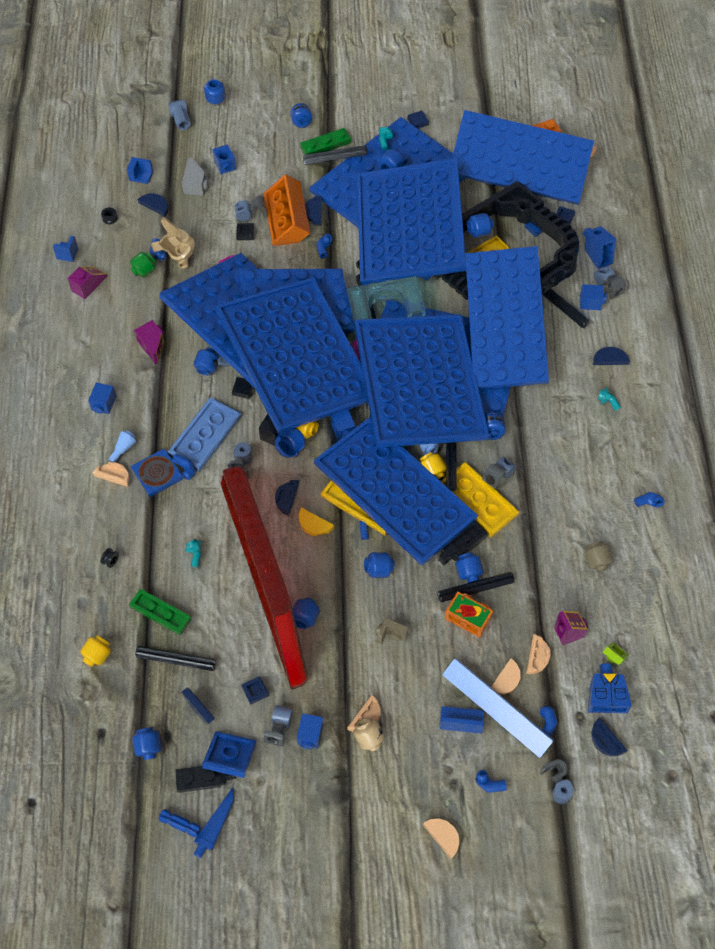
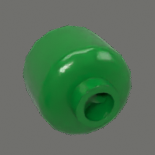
(142, 264)

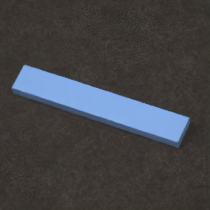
(498, 707)

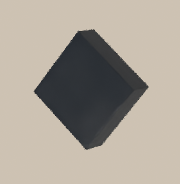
(245, 231)
(242, 388)

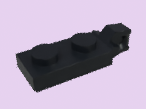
(463, 543)
(199, 779)

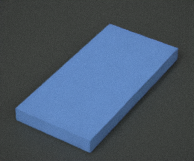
(205, 433)

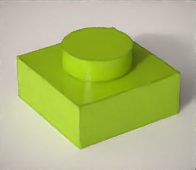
(615, 654)

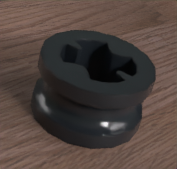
(109, 211)
(109, 557)

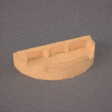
(113, 472)
(538, 656)
(508, 679)
(369, 710)
(444, 835)

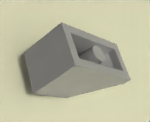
(194, 179)

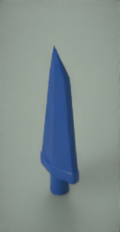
(211, 831)

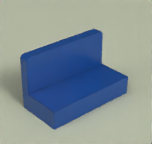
(461, 720)

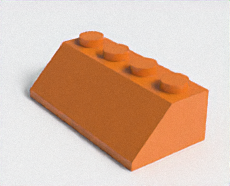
(286, 211)

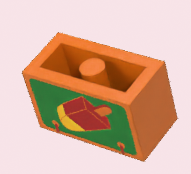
(469, 614)

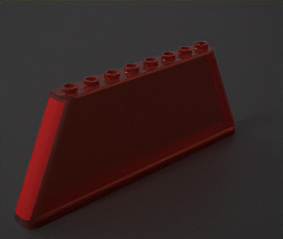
(265, 573)

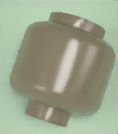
(598, 556)

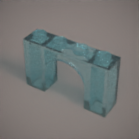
(403, 290)

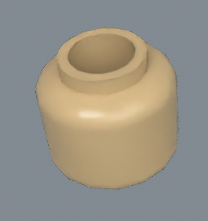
(368, 734)

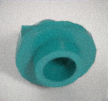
(385, 134)
(605, 396)
(194, 547)

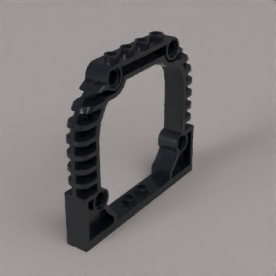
(527, 208)

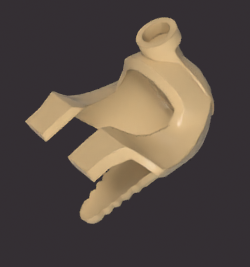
(176, 242)

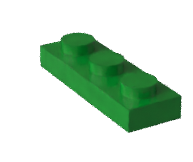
(326, 142)
(160, 612)

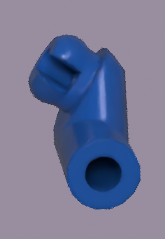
(323, 244)
(159, 254)
(186, 464)
(649, 498)
(549, 715)
(488, 784)

